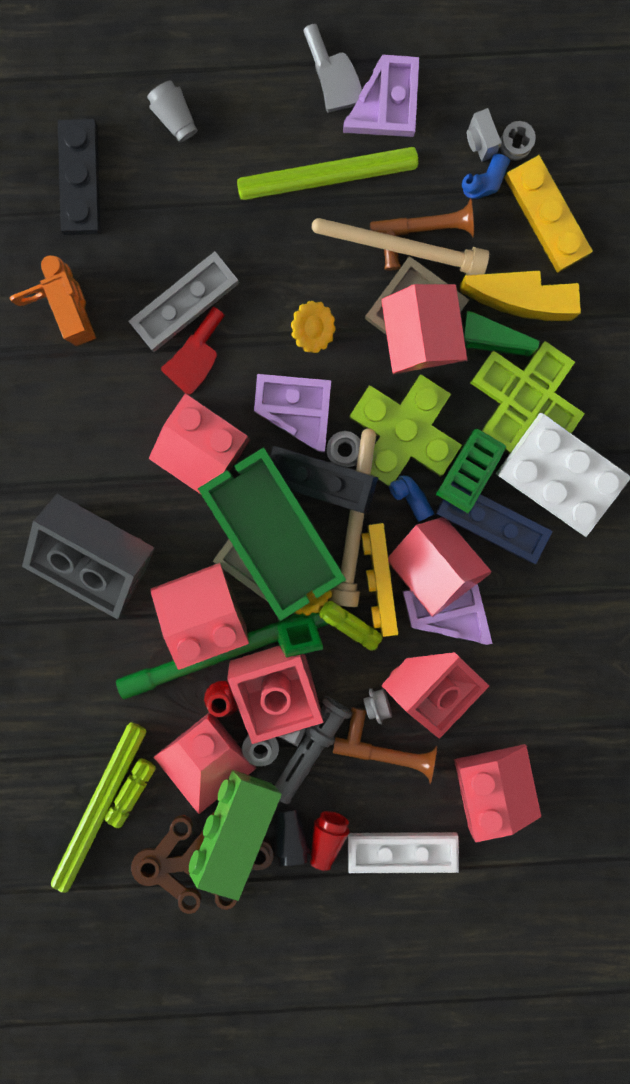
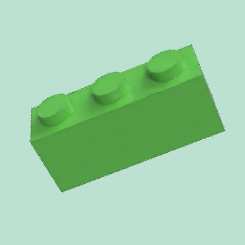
(234, 835)

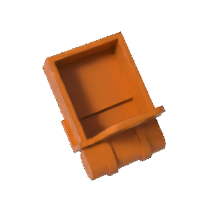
(64, 298)

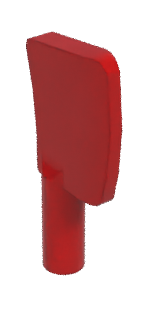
(195, 359)

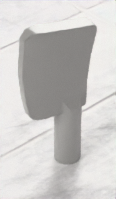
(336, 73)

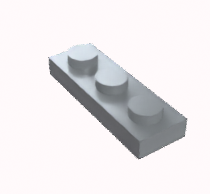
(184, 301)

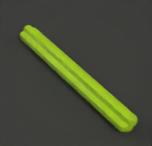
(327, 173)
(98, 807)

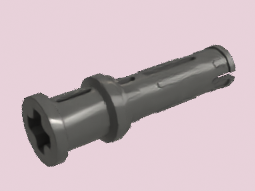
(315, 741)

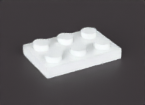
(563, 474)

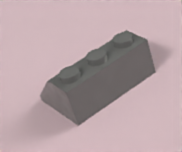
(86, 555)

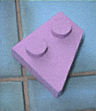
(387, 100)
(295, 406)
(461, 619)

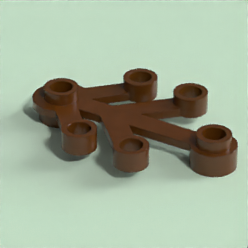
(166, 865)

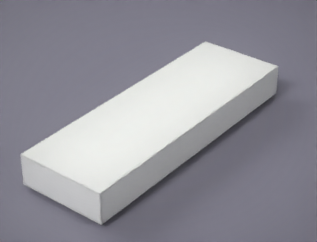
(403, 852)

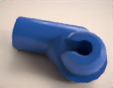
(486, 183)
(407, 488)

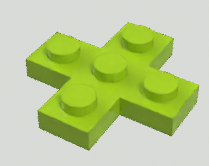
(526, 394)
(406, 430)

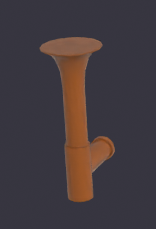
(461, 219)
(355, 748)

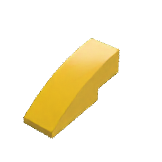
(523, 295)

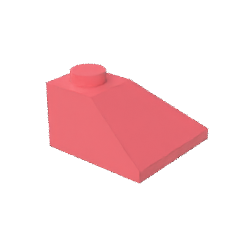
(435, 689)
(202, 761)

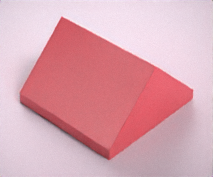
(424, 327)
(437, 564)

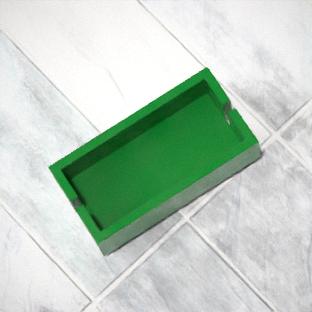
(271, 534)

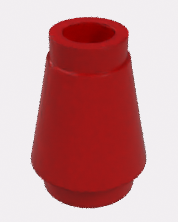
(221, 690)
(328, 838)

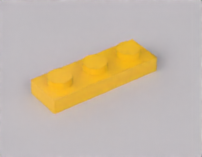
(548, 213)
(380, 580)

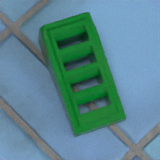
(489, 335)
(483, 451)

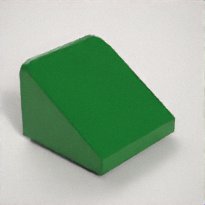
(299, 637)

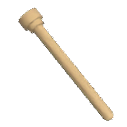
(470, 261)
(346, 592)

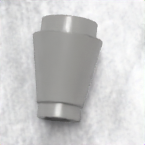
(172, 110)

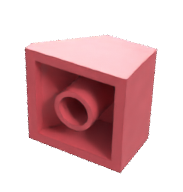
(197, 444)
(199, 616)
(274, 693)
(498, 792)

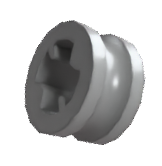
(528, 139)

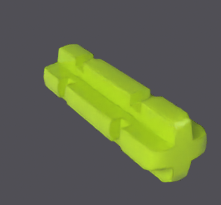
(350, 625)
(130, 793)

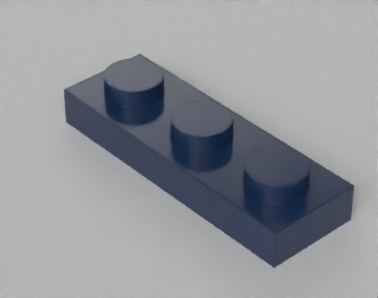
(499, 526)

